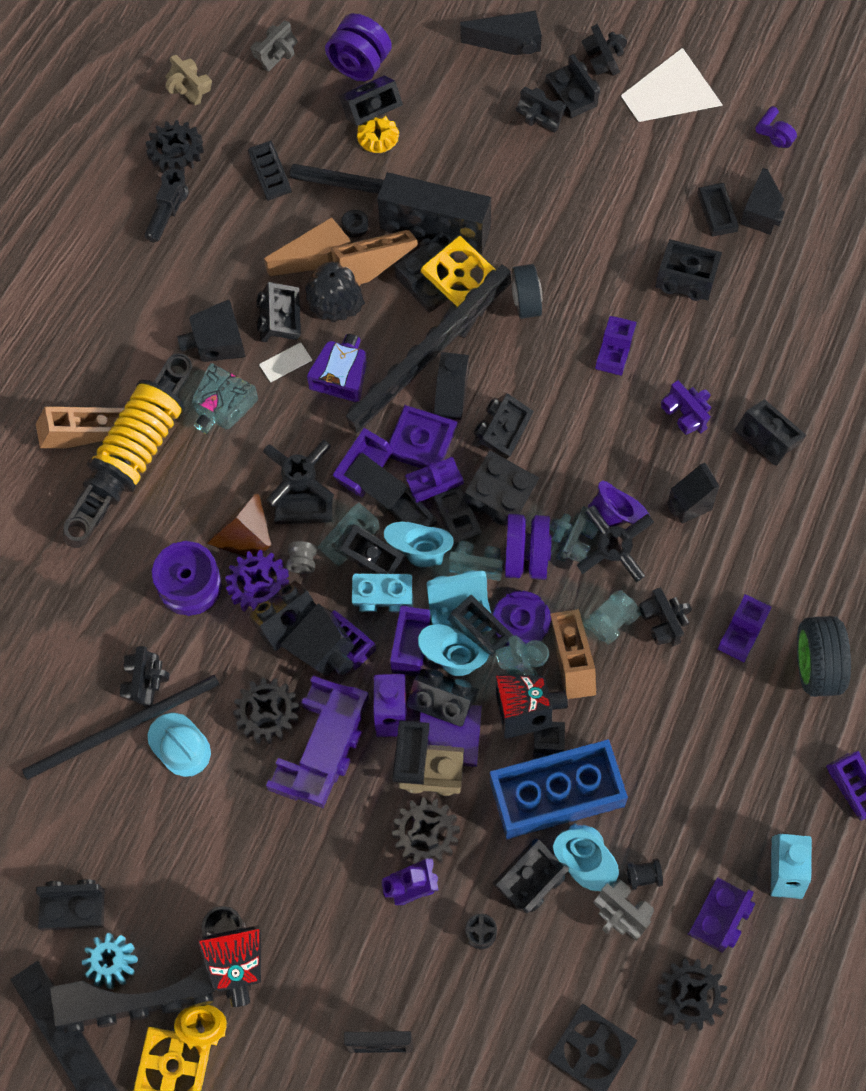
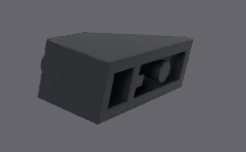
(507, 33)

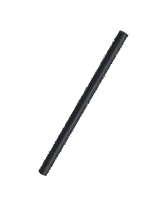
(120, 727)

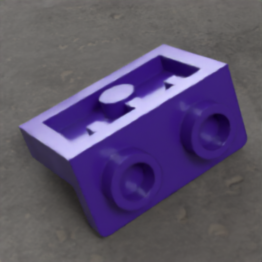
(721, 914)

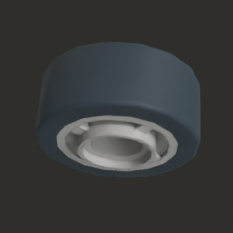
(527, 291)

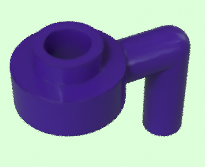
(780, 134)

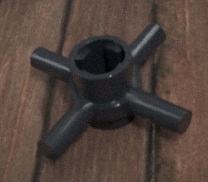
(295, 481)
(613, 555)

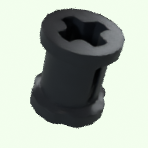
(644, 874)

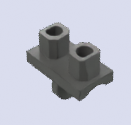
(276, 46)
(620, 913)

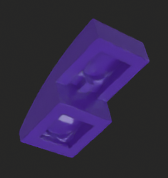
(615, 345)
(744, 628)

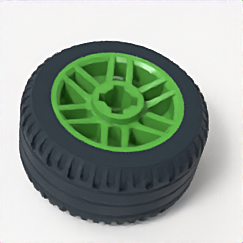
(823, 656)

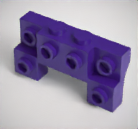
(328, 746)

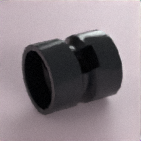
(221, 920)

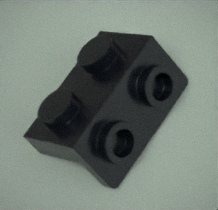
(442, 696)
(531, 877)

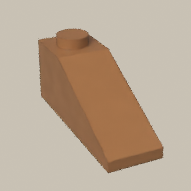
(307, 251)
(374, 255)
(74, 425)
(573, 654)

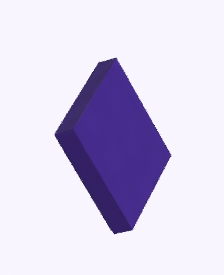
(421, 437)
(448, 734)

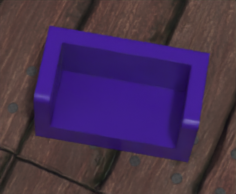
(371, 446)
(406, 654)

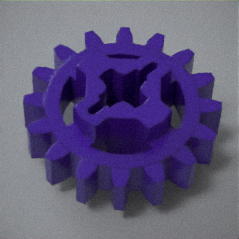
(253, 570)

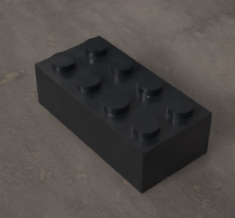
(433, 211)

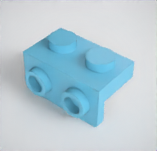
(382, 591)

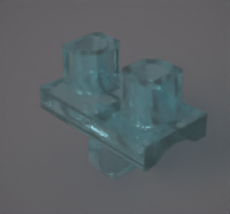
(571, 547)
(464, 560)
(520, 657)

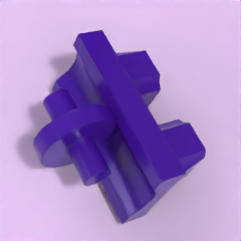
(691, 404)
(434, 479)
(411, 882)

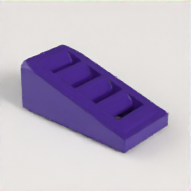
(368, 646)
(841, 780)

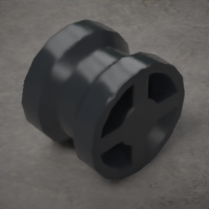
(481, 925)

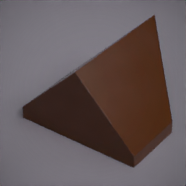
(244, 530)

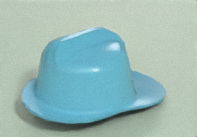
(419, 543)
(451, 649)
(179, 744)
(586, 856)

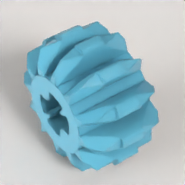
(98, 961)

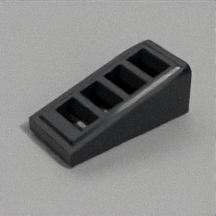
(263, 155)
(465, 626)

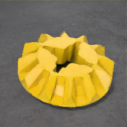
(368, 139)
(212, 1020)

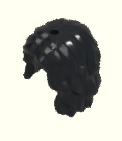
(334, 296)

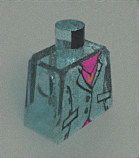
(221, 399)

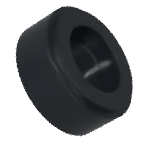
(354, 223)

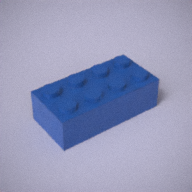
(558, 789)

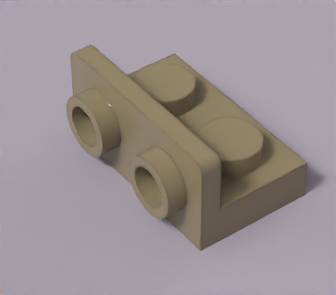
(442, 771)

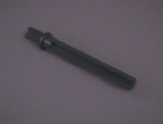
(336, 178)

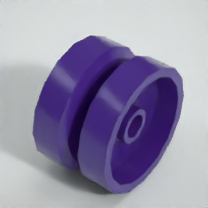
(358, 47)
(528, 546)
(187, 578)

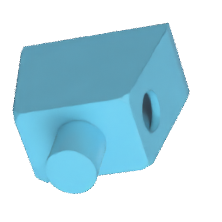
(790, 864)

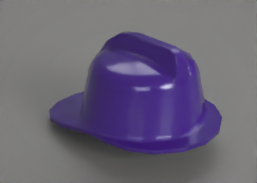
(617, 506)

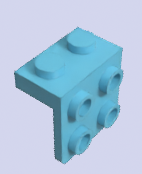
(449, 592)

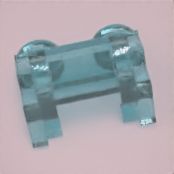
(611, 616)

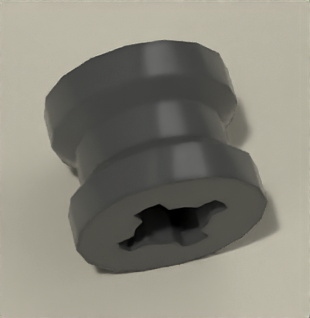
(301, 557)

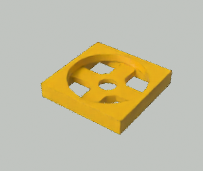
(429, 270)
(154, 1062)

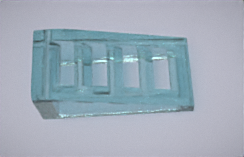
(350, 518)

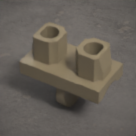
(183, 79)

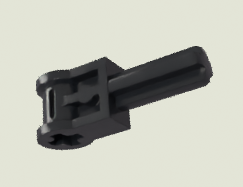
(170, 196)

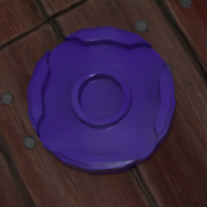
(523, 616)

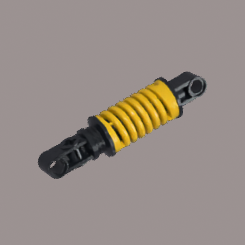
(128, 447)

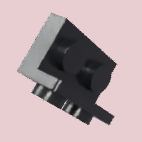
(574, 87)
(278, 312)
(502, 425)
(769, 431)
(71, 905)

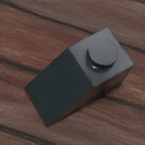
(764, 205)
(451, 385)
(693, 494)

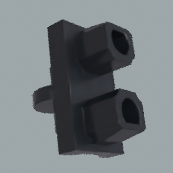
(597, 42)
(540, 109)
(669, 629)
(146, 676)

